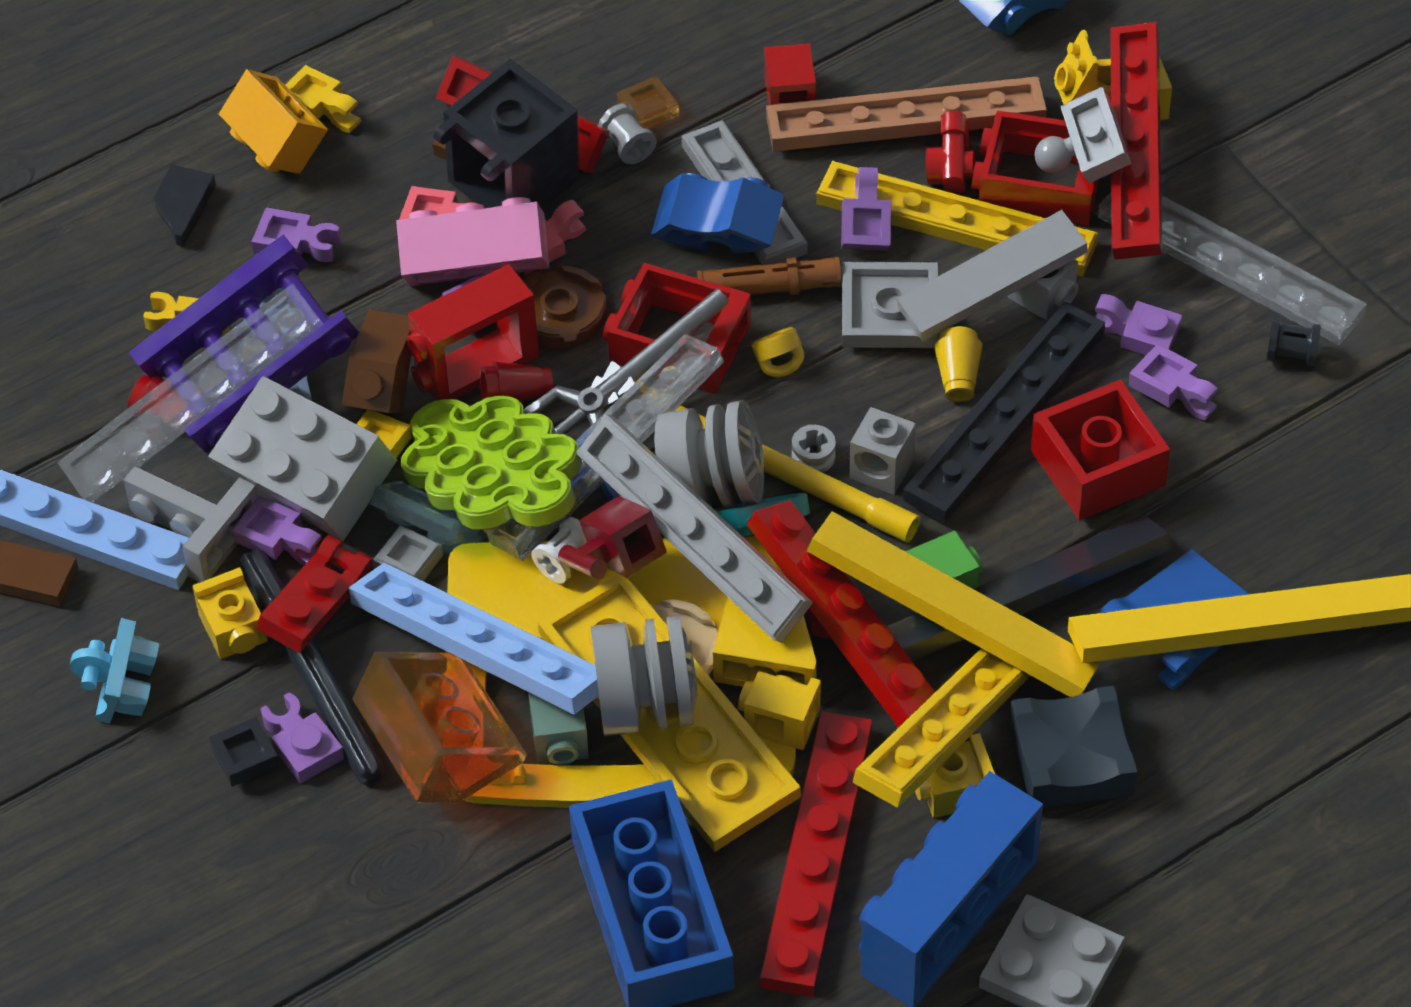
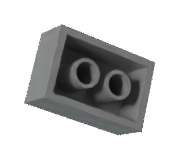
(303, 457)

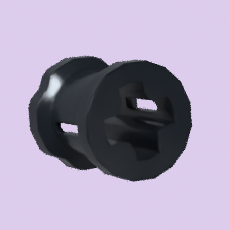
(1293, 342)

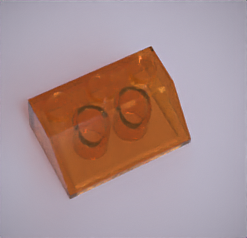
(436, 724)

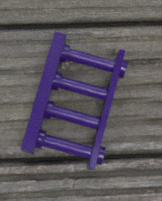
(224, 304)

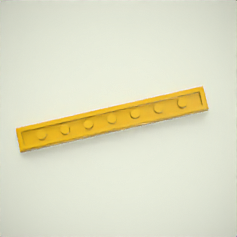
(1241, 618)

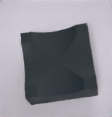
(1073, 748)

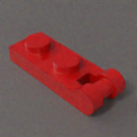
(313, 594)

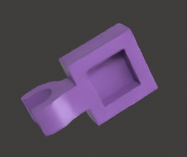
(866, 219)
(1140, 327)
(1172, 377)
(275, 529)

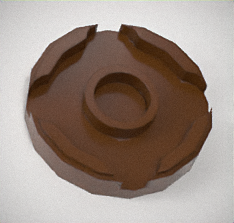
(567, 306)

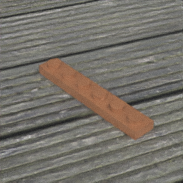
(898, 113)

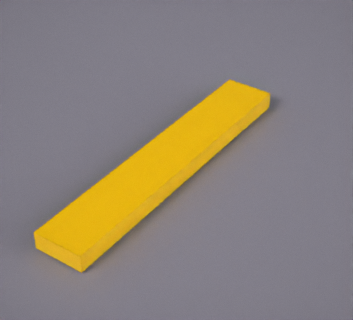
(940, 212)
(952, 605)
(938, 728)

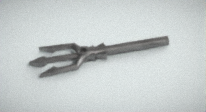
(617, 380)

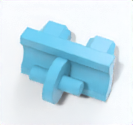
(125, 653)

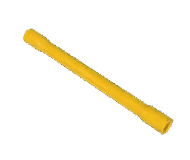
(875, 511)

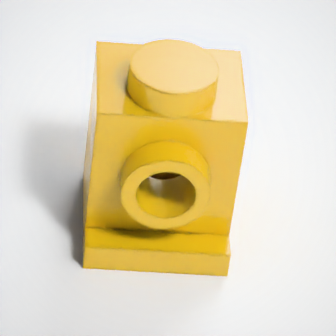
(229, 613)
(781, 708)
(964, 767)

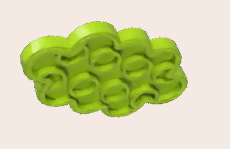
(491, 462)

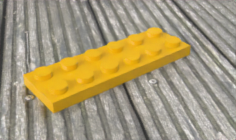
(718, 763)

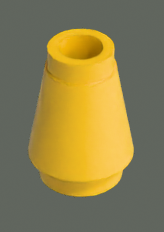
(958, 360)

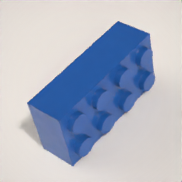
(949, 888)
(651, 897)

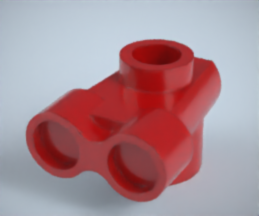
(953, 161)

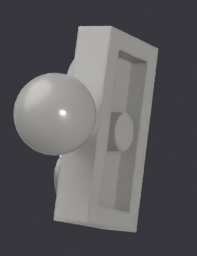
(1093, 139)

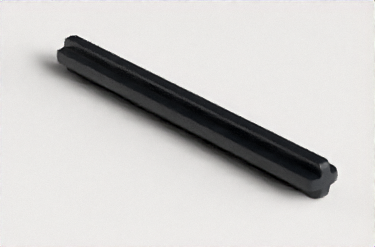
(318, 678)

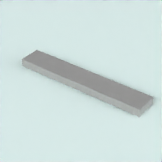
(695, 528)

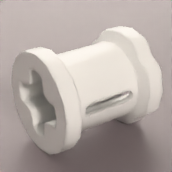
(546, 556)

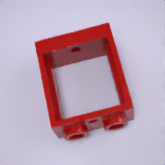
(1021, 135)
(678, 294)
(490, 299)

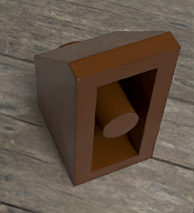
(379, 364)

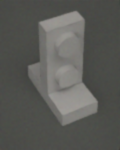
(189, 515)

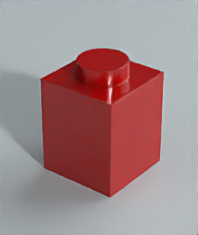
(789, 74)

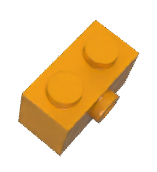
(272, 122)

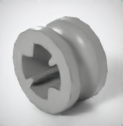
(810, 436)

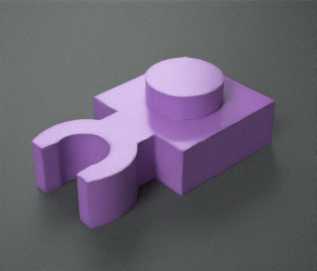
(298, 231)
(302, 743)

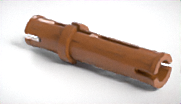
(778, 277)

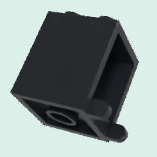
(511, 140)

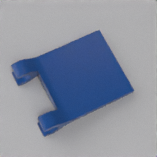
(1183, 581)

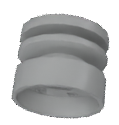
(719, 456)
(643, 675)

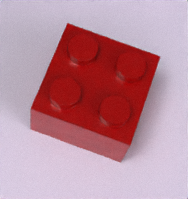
(1100, 449)

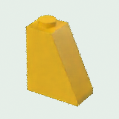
(746, 649)

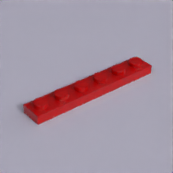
(1137, 110)
(842, 612)
(816, 856)

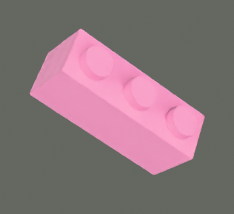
(472, 241)

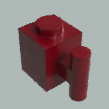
(618, 538)

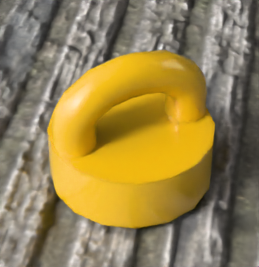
(775, 345)

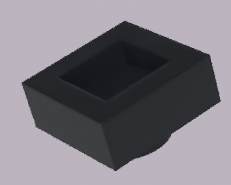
(244, 751)

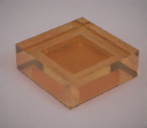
(651, 102)

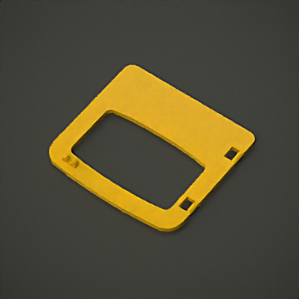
(524, 596)

